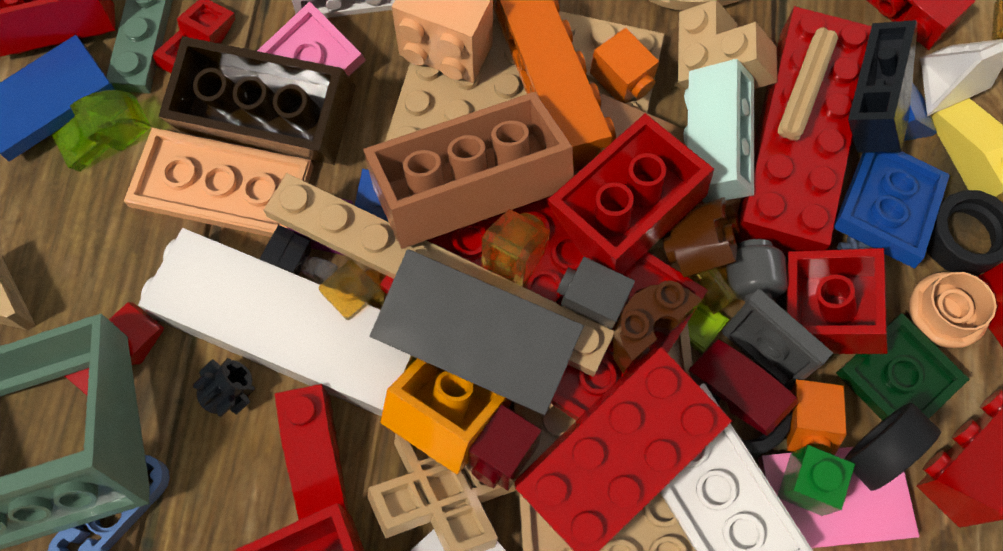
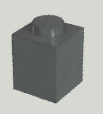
(595, 292)

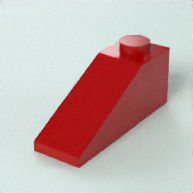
(310, 449)

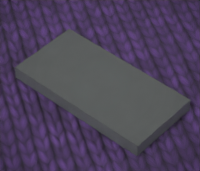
(476, 331)

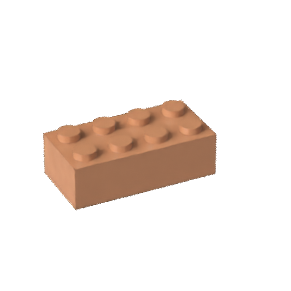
(469, 168)

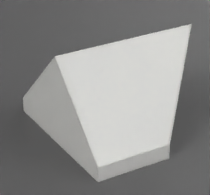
(960, 72)

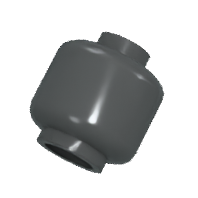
(757, 267)

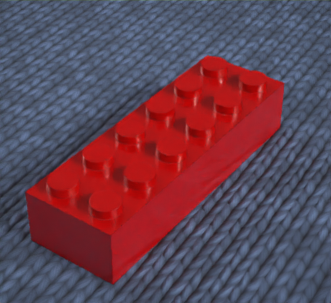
(803, 179)

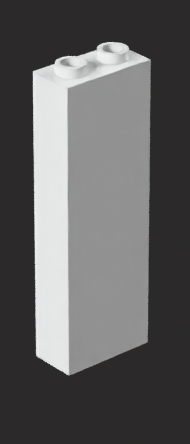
(271, 320)

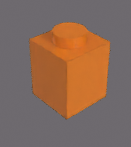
(624, 67)
(817, 417)

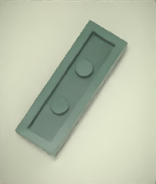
(138, 37)

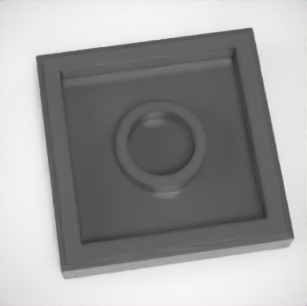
(775, 340)

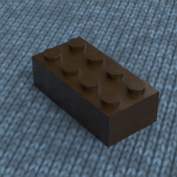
(258, 99)

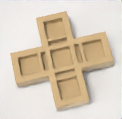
(435, 496)

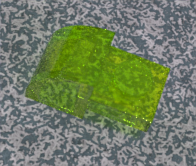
(99, 123)

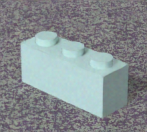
(723, 126)

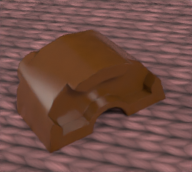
(704, 238)
(650, 310)

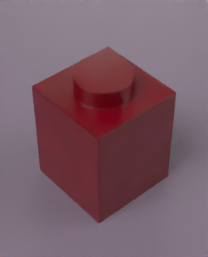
(503, 448)

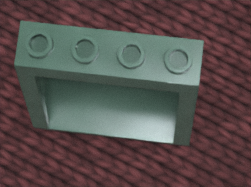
(111, 469)

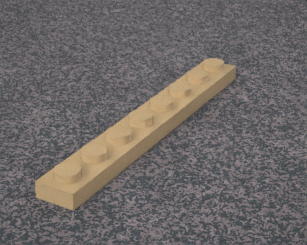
(375, 245)

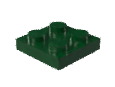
(909, 373)

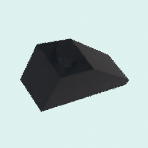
(884, 88)

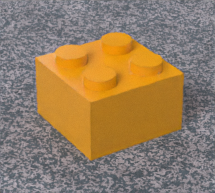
(439, 412)

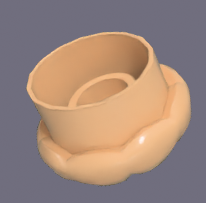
(952, 308)

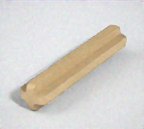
(807, 84)

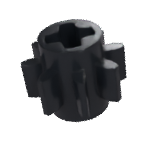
(224, 387)

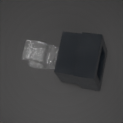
(292, 254)

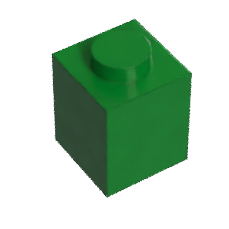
(816, 480)

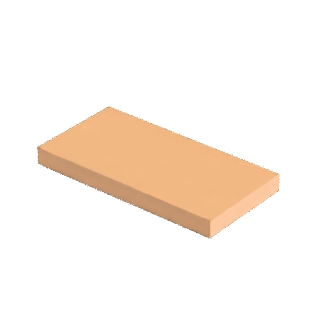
(210, 181)

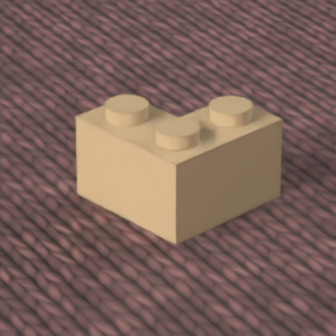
(712, 37)

